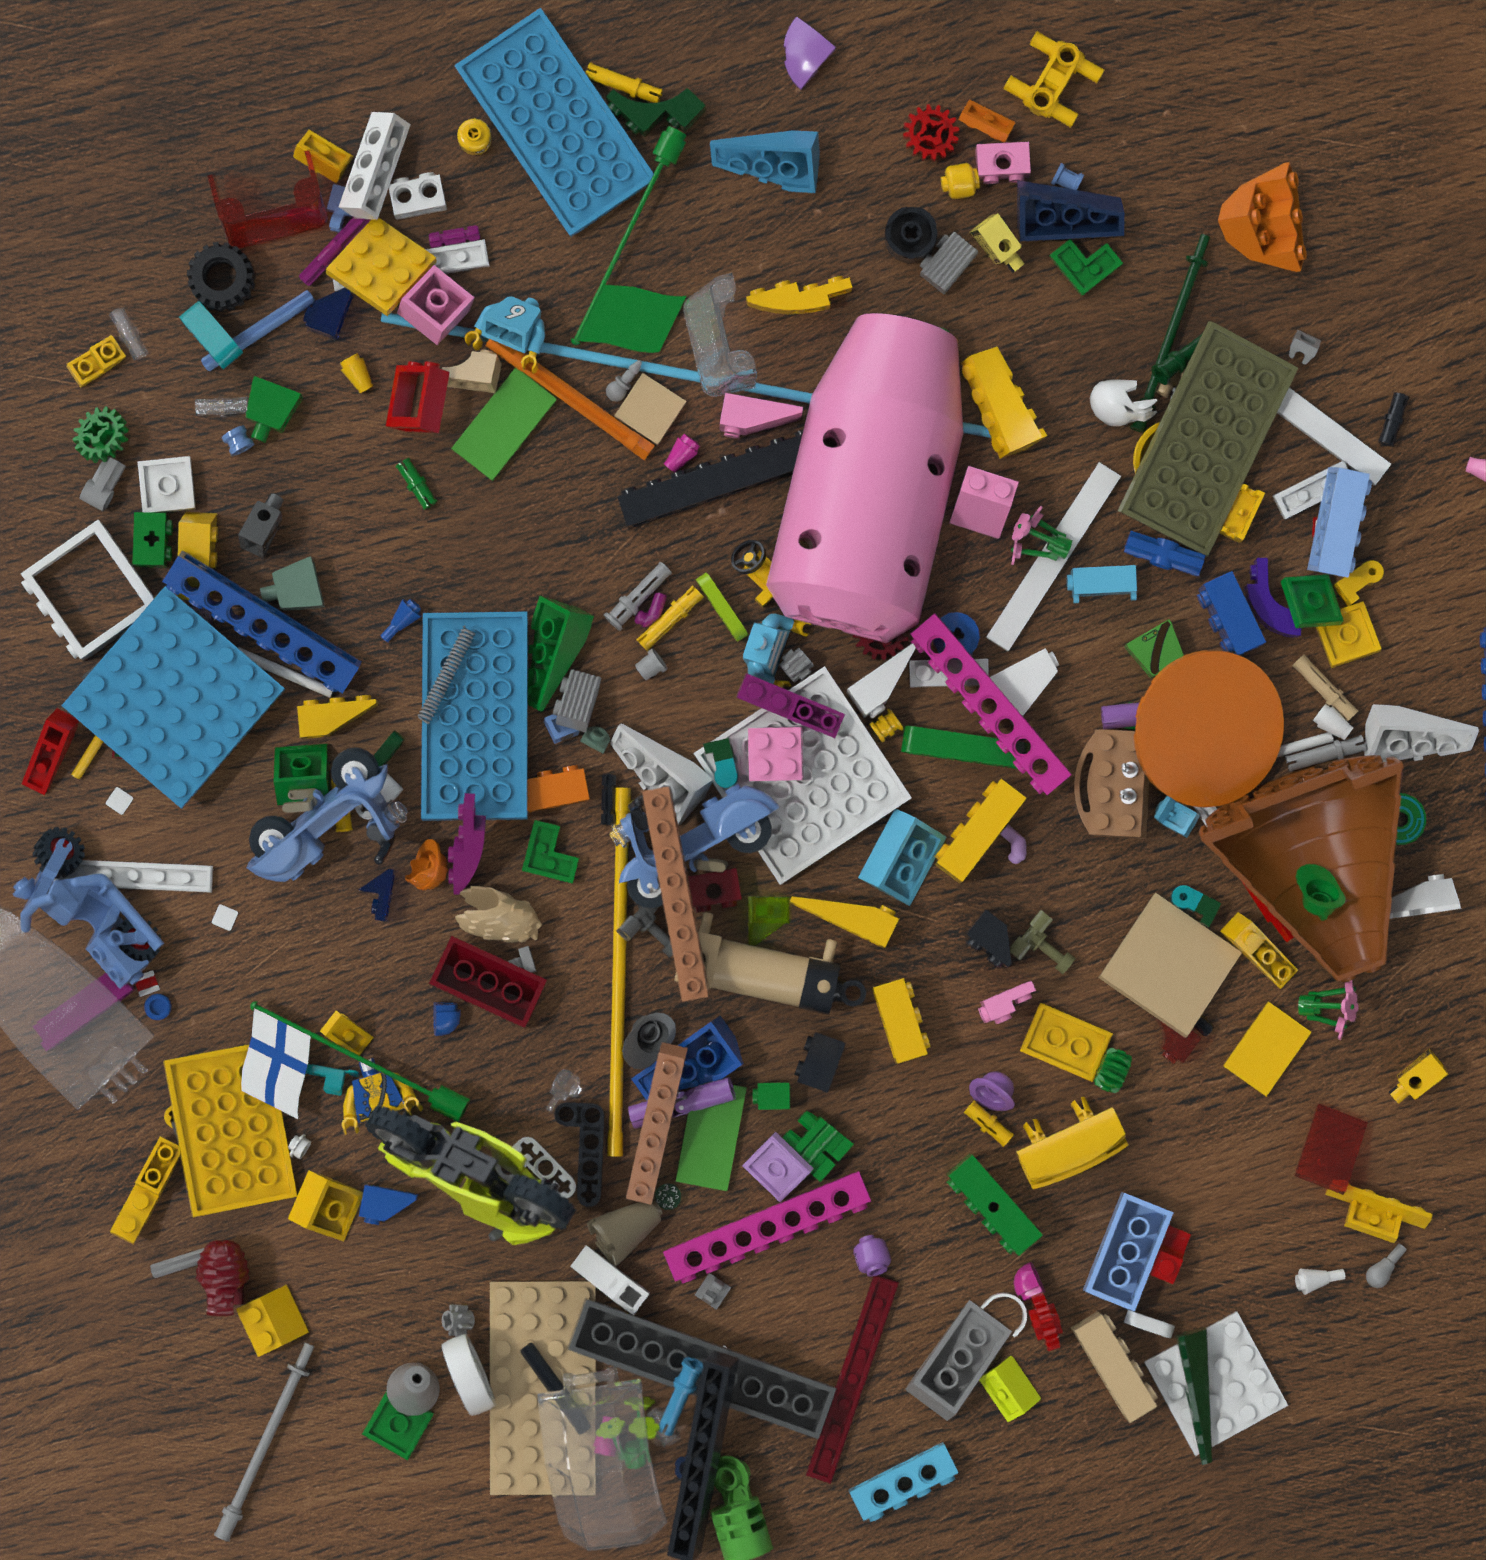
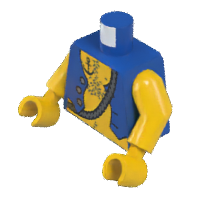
(373, 1091)

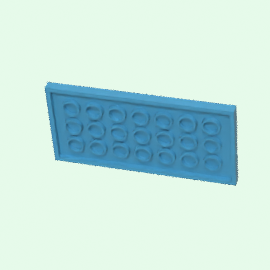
(555, 122)
(482, 723)

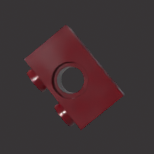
(729, 887)

